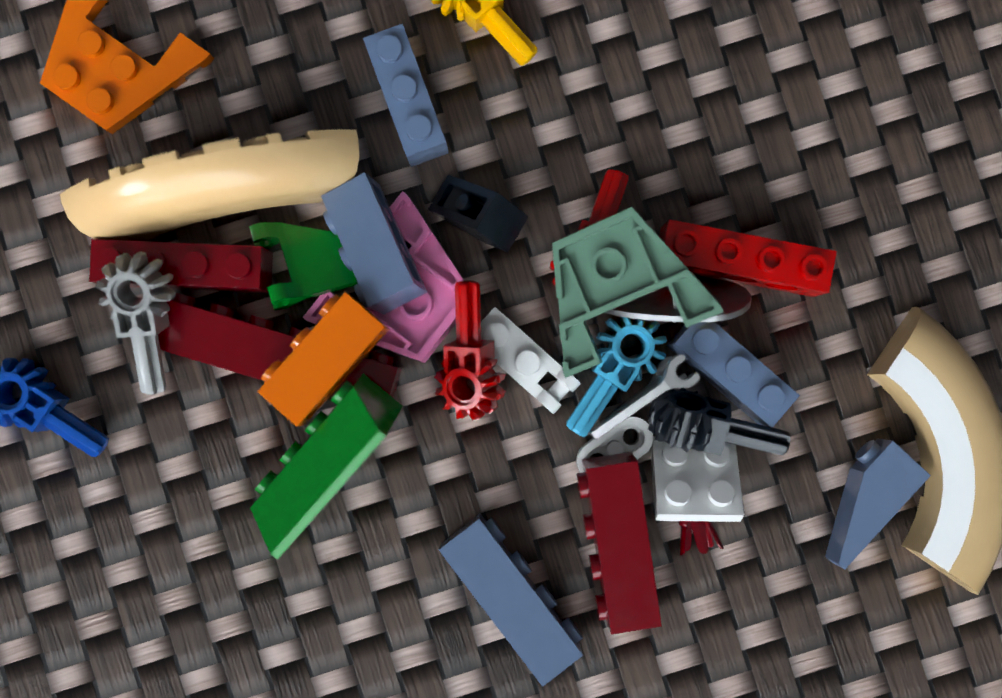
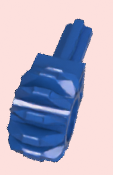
(43, 407)

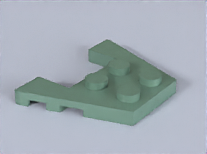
(611, 267)

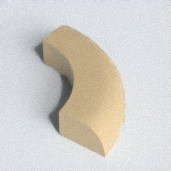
(212, 183)

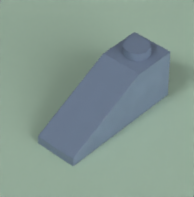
(872, 495)

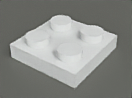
(695, 484)

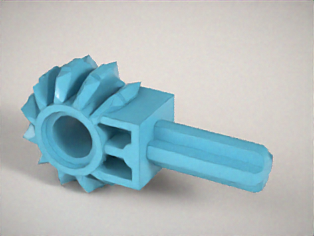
(615, 370)

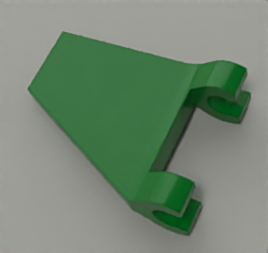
(310, 260)

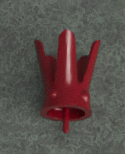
(703, 536)

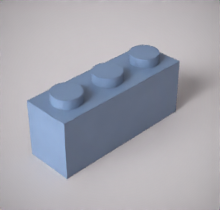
(406, 95)
(372, 245)
(734, 372)

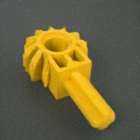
(491, 16)

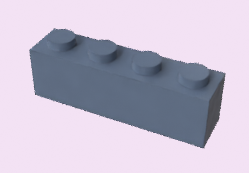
(512, 599)

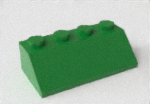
(323, 462)

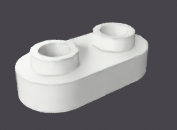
(613, 442)

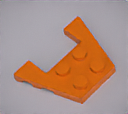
(107, 77)

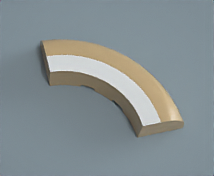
(957, 444)

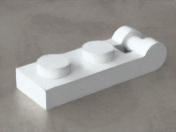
(526, 360)

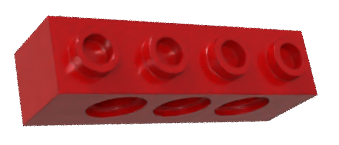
(750, 258)

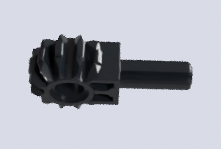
(705, 425)

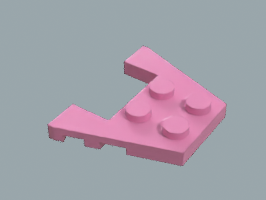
(426, 320)

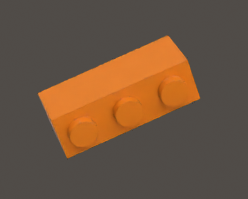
(321, 359)

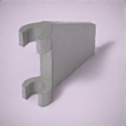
(662, 380)

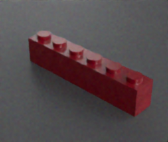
(249, 346)

